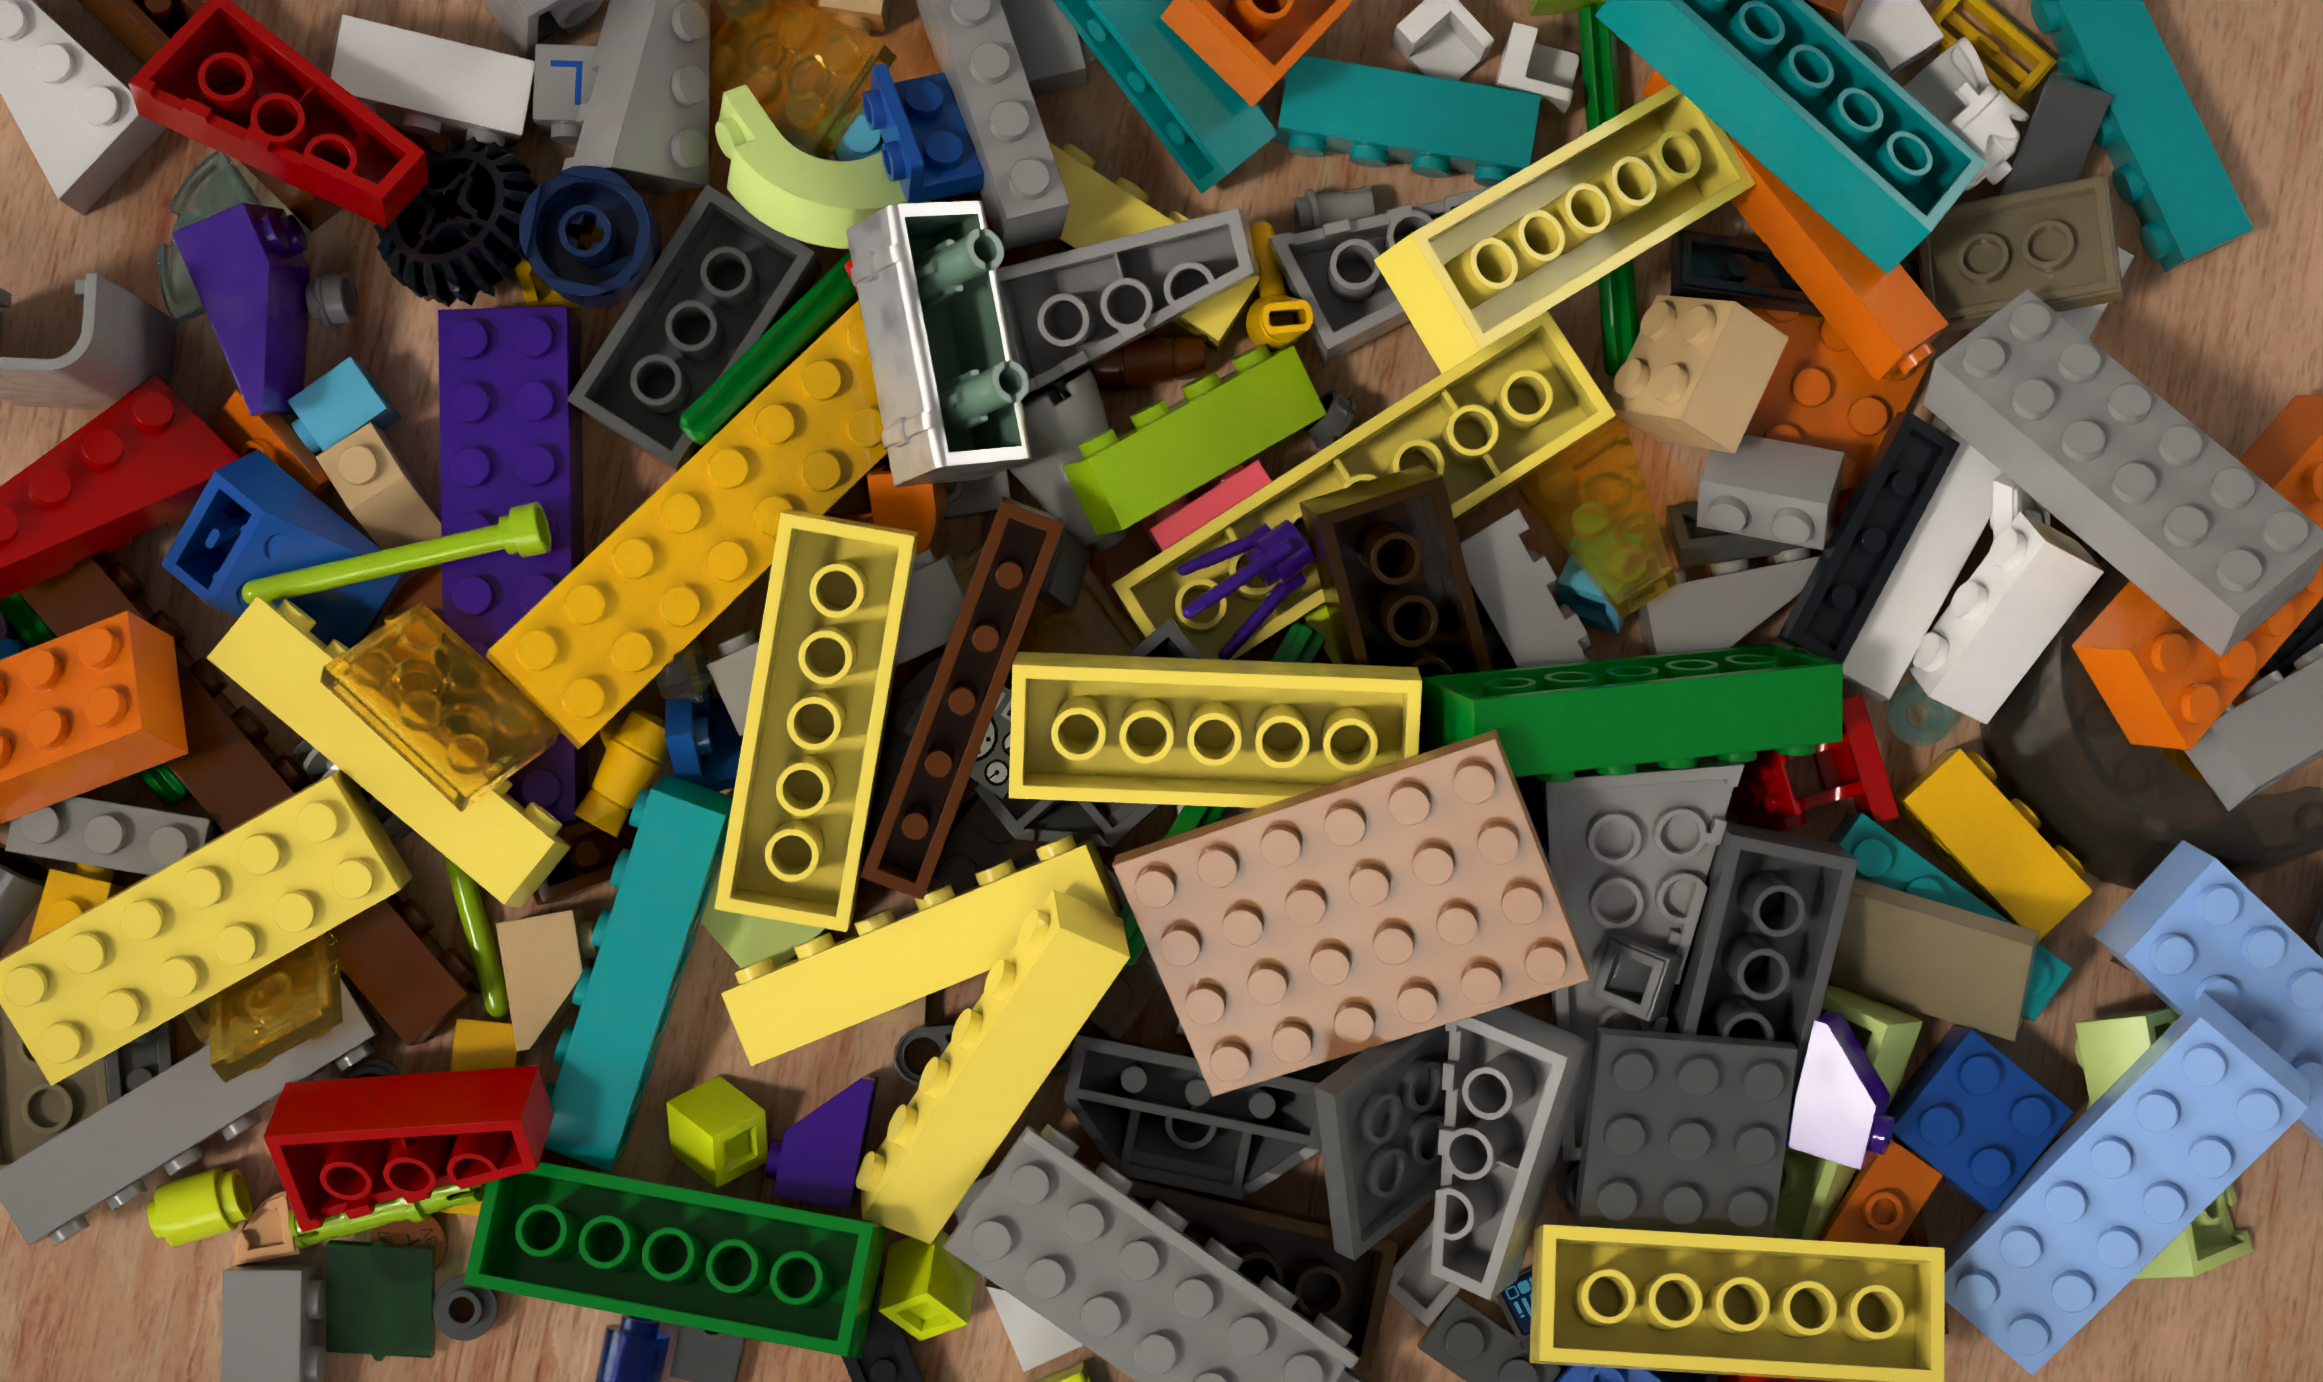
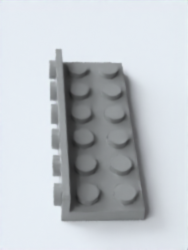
(1131, 1277)

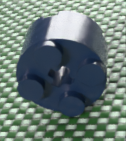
(573, 206)

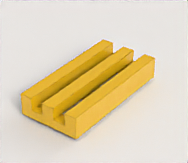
(2007, 33)

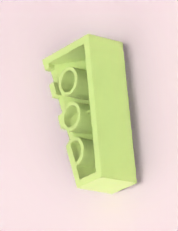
(2106, 1050)

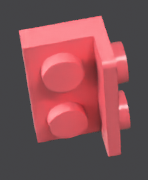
(1203, 504)

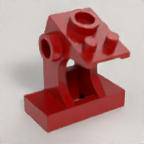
(1845, 770)

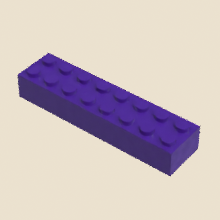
(502, 446)

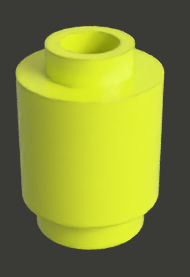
(199, 1206)

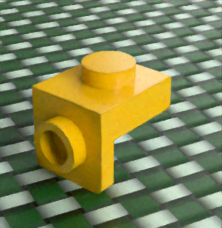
(72, 894)

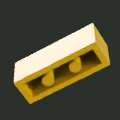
(1992, 842)

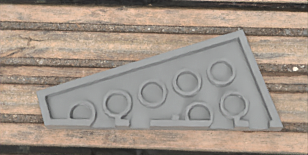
(1634, 867)

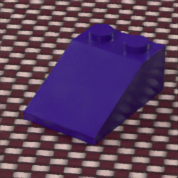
(253, 290)

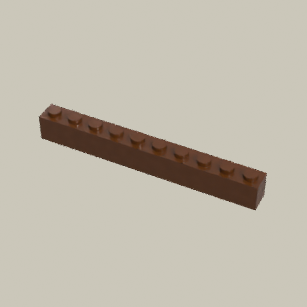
(239, 776)

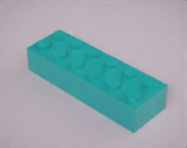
(1808, 112)

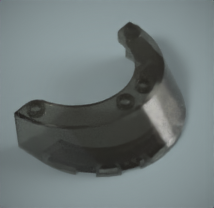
(2118, 801)

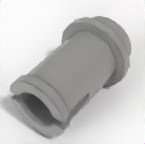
(1315, 210)

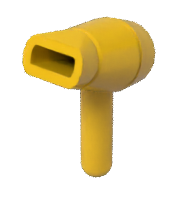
(1274, 316)
(630, 763)

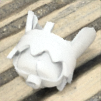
(1966, 102)

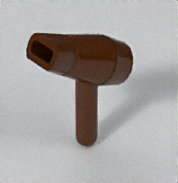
(1151, 362)

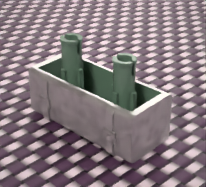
(939, 342)

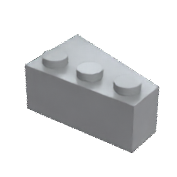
(650, 96)

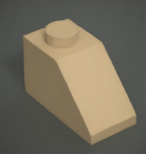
(380, 488)
(541, 970)

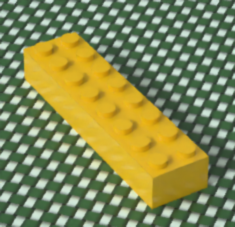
(698, 538)

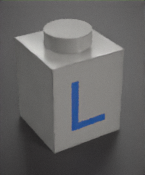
(560, 85)

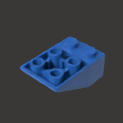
(265, 524)

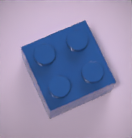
(1975, 1118)

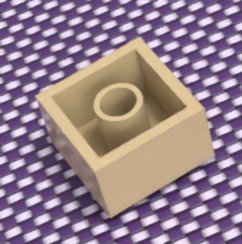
(1696, 372)

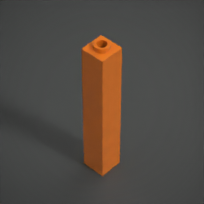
(1875, 313)

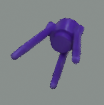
(1277, 556)

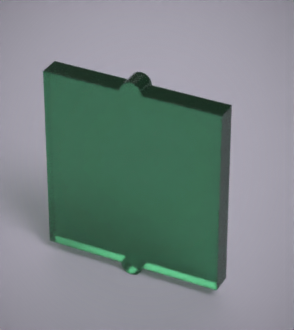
(380, 1298)

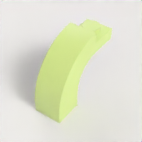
(791, 189)

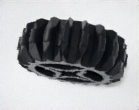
(461, 225)

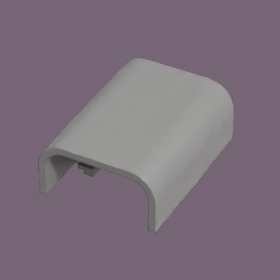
(116, 352)

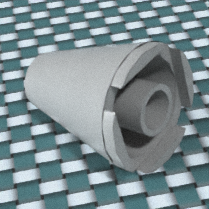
(1054, 427)

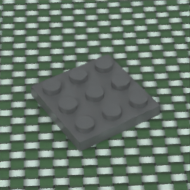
(1684, 1133)
(1382, 1137)

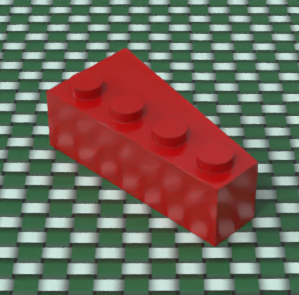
(273, 109)
(106, 484)
(402, 1136)

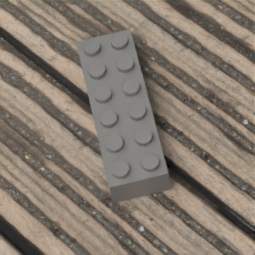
(2125, 472)

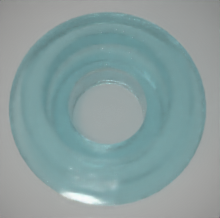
(1897, 716)

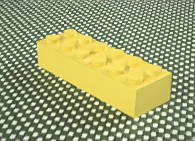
(1561, 224)
(816, 720)
(1202, 727)
(199, 925)
(1737, 1305)

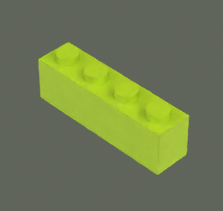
(1194, 439)

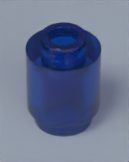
(633, 1351)

